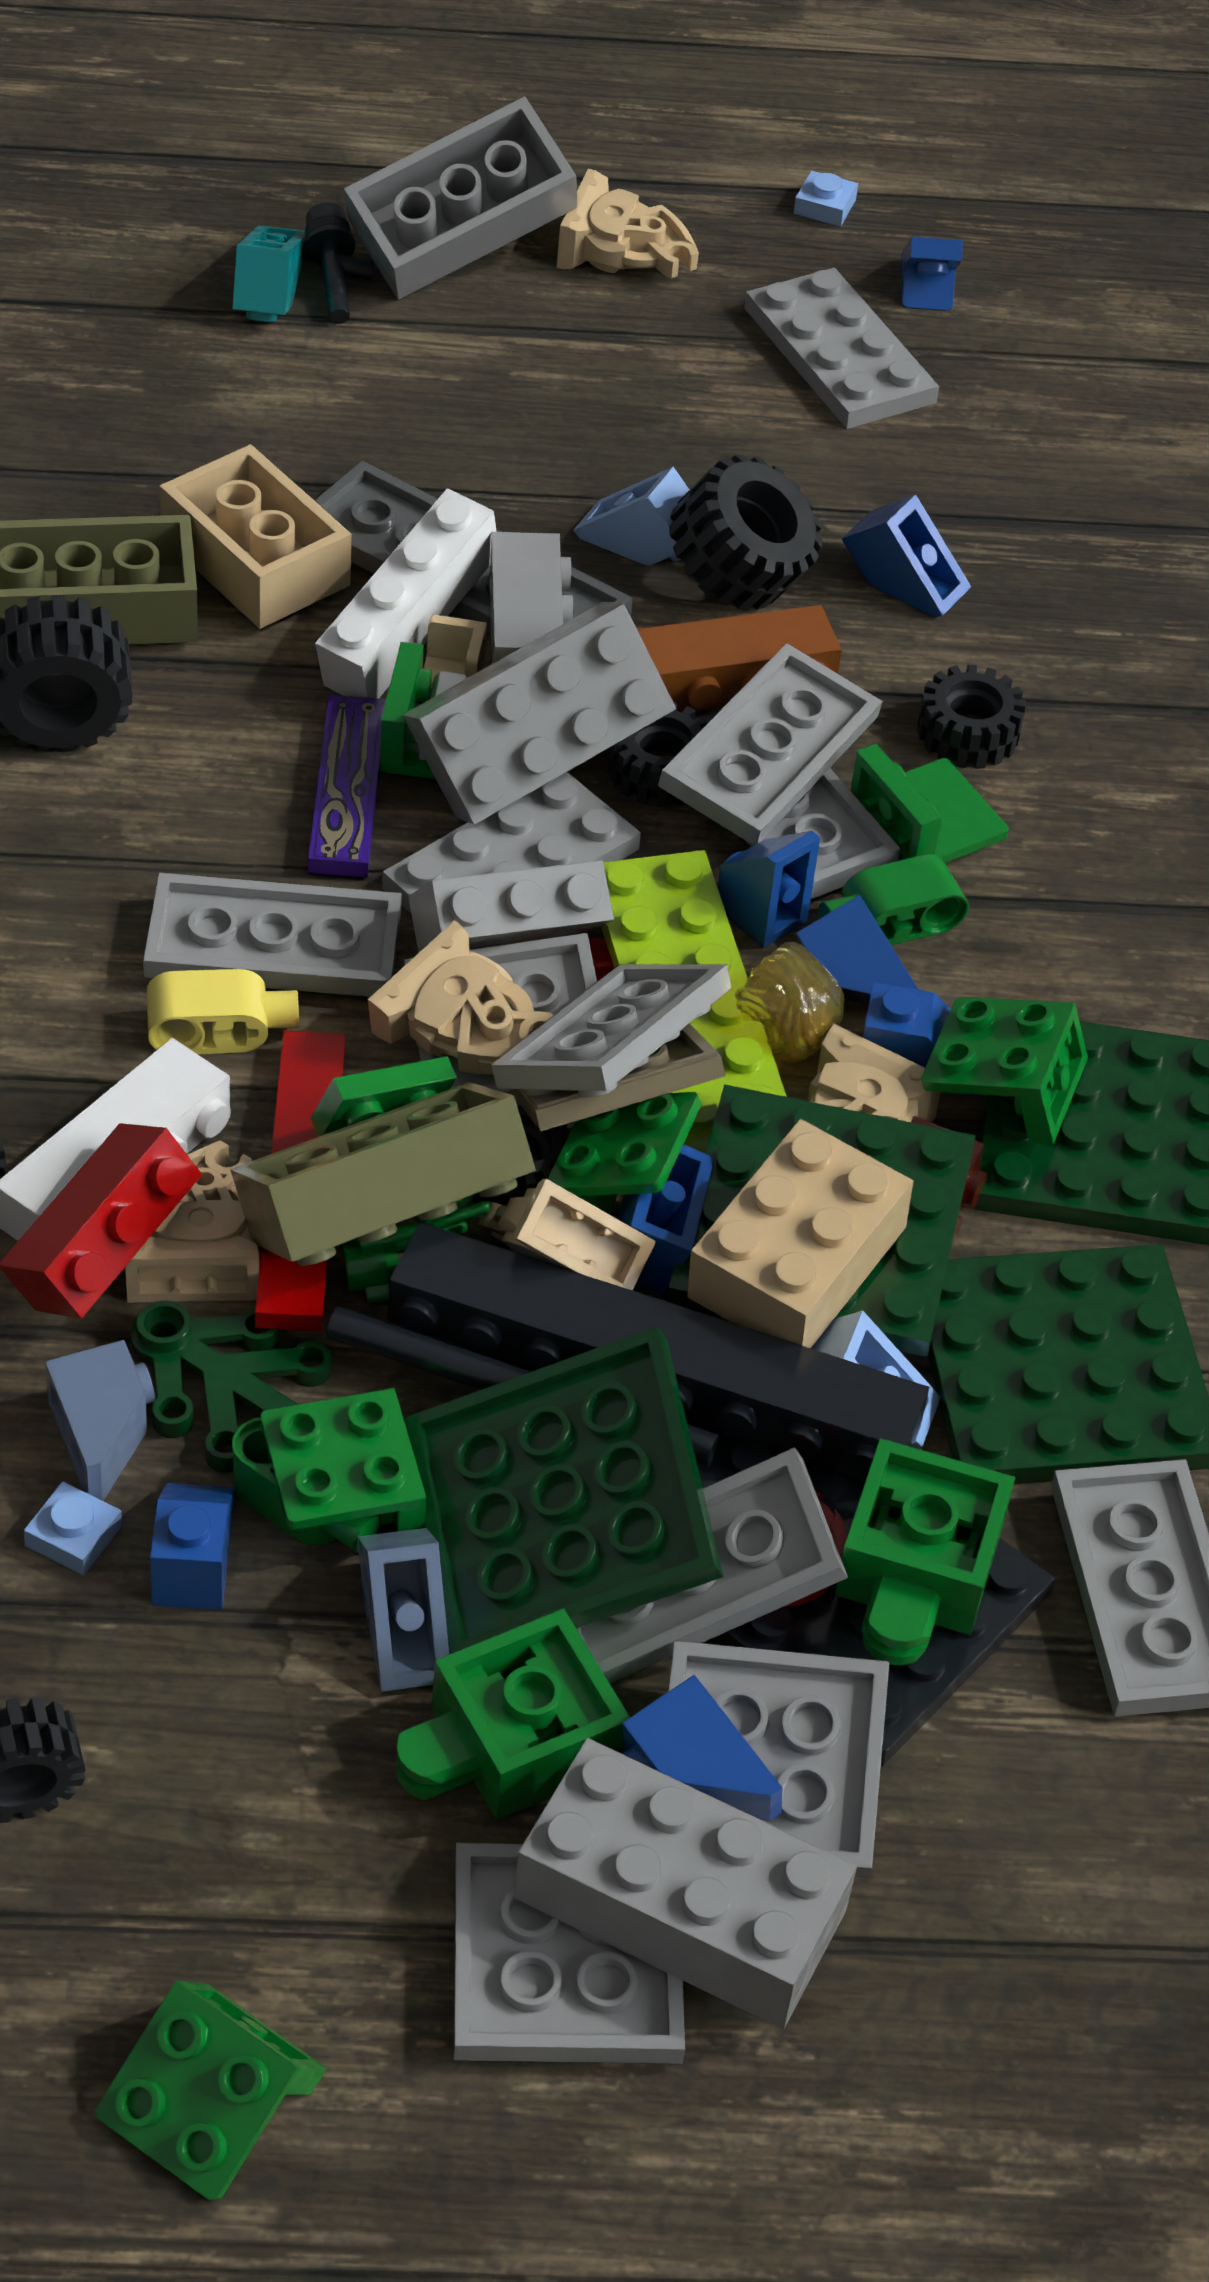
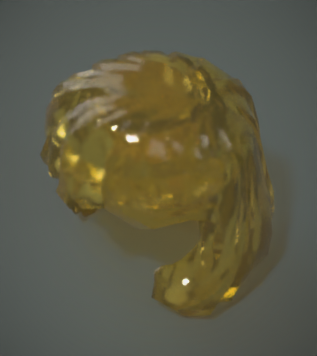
(793, 1000)

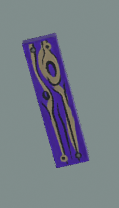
(347, 787)

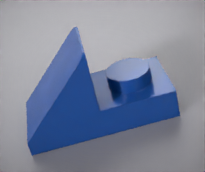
(929, 272)

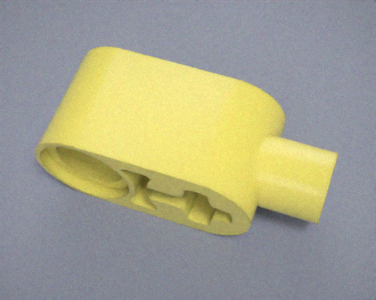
(216, 1010)

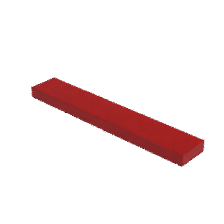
(286, 1292)

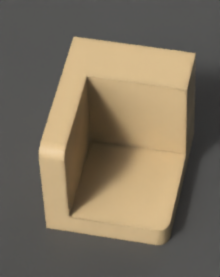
(455, 645)

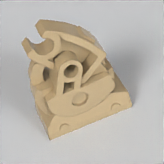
(622, 233)
(455, 1004)
(870, 1079)
(569, 1234)
(202, 1245)

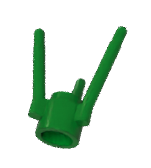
(372, 1263)

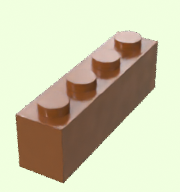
(715, 658)

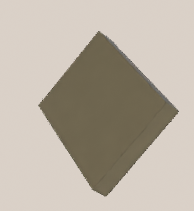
(670, 1068)

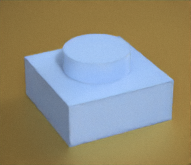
(825, 198)
(73, 1528)

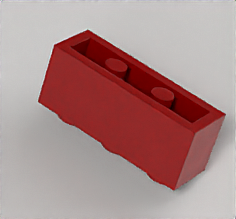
(100, 1220)

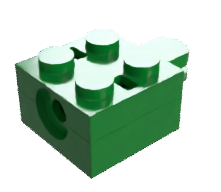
(921, 1547)
(511, 1717)

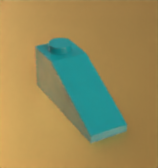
(268, 271)

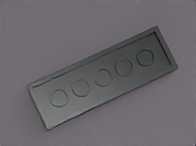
(385, 509)

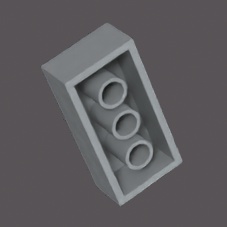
(461, 197)
(539, 712)
(684, 1882)

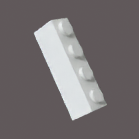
(418, 580)
(166, 1091)

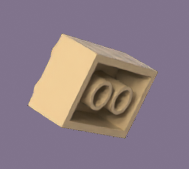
(259, 536)
(799, 1237)

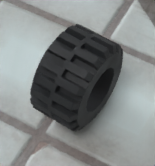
(745, 532)
(91, 669)

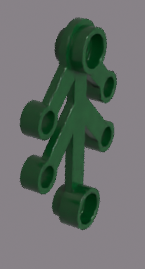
(223, 1374)

